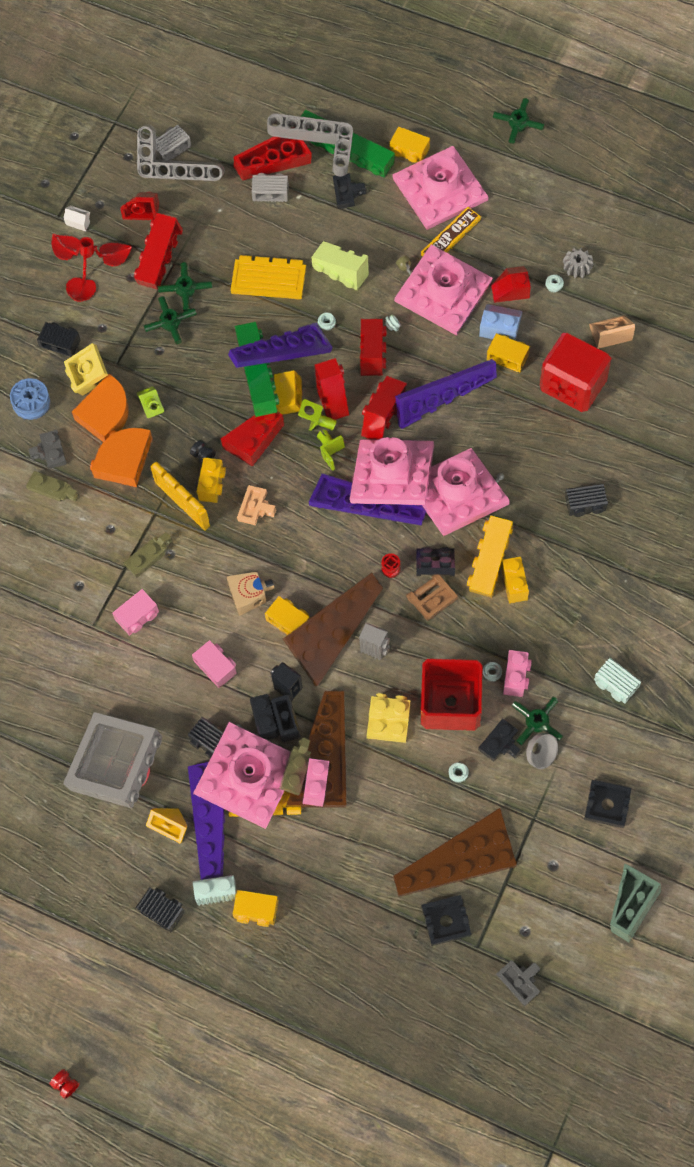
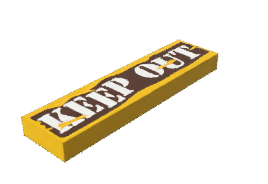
(455, 231)

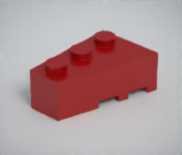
(372, 347)
(331, 388)
(381, 408)
(253, 437)

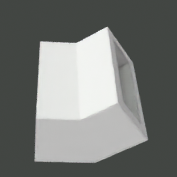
(77, 218)

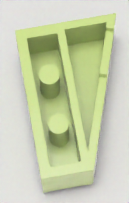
(341, 265)

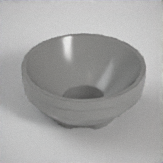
(545, 753)

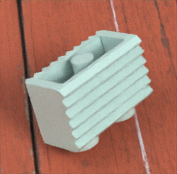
(617, 681)
(215, 890)

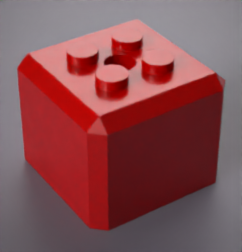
(574, 372)
(454, 680)

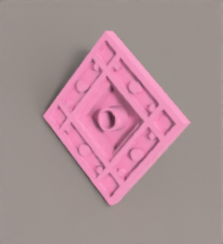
(440, 187)
(443, 289)
(392, 472)
(461, 492)
(231, 788)

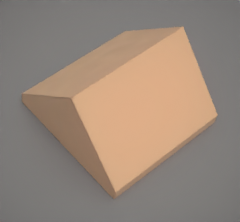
(612, 331)

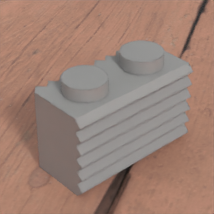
(172, 143)
(270, 187)
(374, 641)

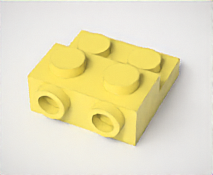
(85, 369)
(388, 718)

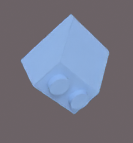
(500, 321)

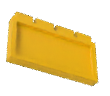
(268, 277)
(180, 495)

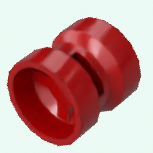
(390, 570)
(64, 1084)

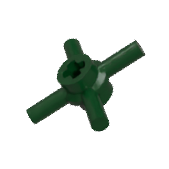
(518, 120)
(185, 286)
(169, 320)
(537, 714)

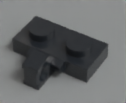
(347, 190)
(500, 741)

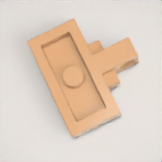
(255, 506)

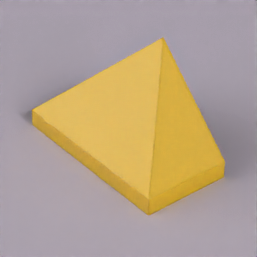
(168, 823)

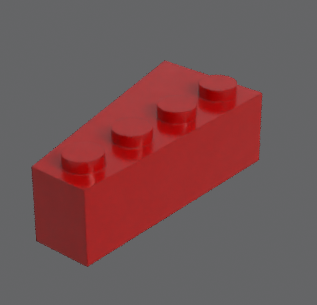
(272, 156)
(157, 250)

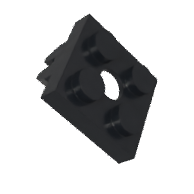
(426, 566)
(617, 794)
(456, 910)

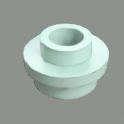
(554, 287)
(326, 317)
(392, 323)
(492, 666)
(458, 766)

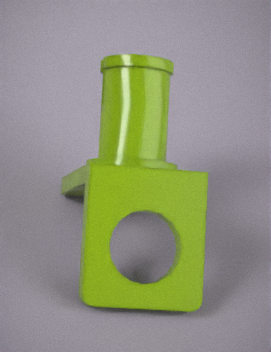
(150, 402)
(317, 418)
(330, 447)

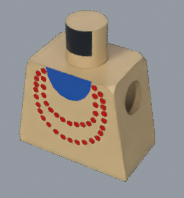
(248, 591)

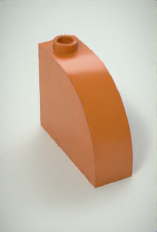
(103, 409)
(122, 456)

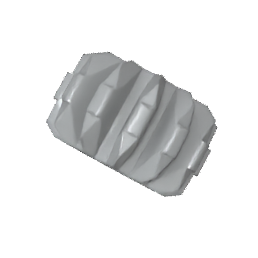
(578, 263)

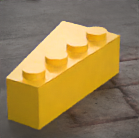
(490, 556)

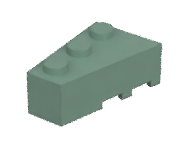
(633, 902)

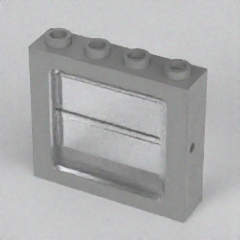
(113, 760)

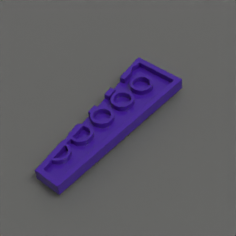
(301, 343)
(428, 397)
(335, 495)
(209, 828)

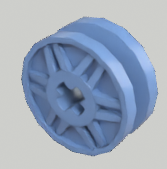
(30, 398)

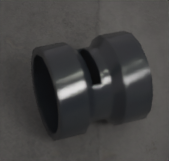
(201, 451)

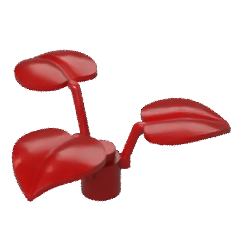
(67, 246)

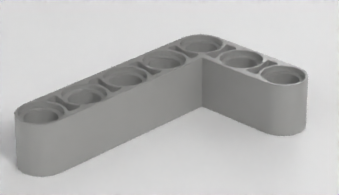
(316, 135)
(154, 164)

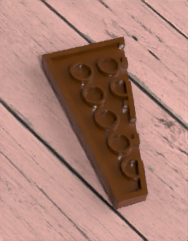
(324, 635)
(328, 744)
(471, 854)

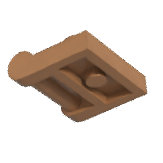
(434, 602)

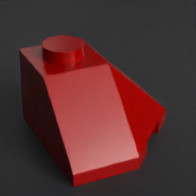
(141, 207)
(511, 285)

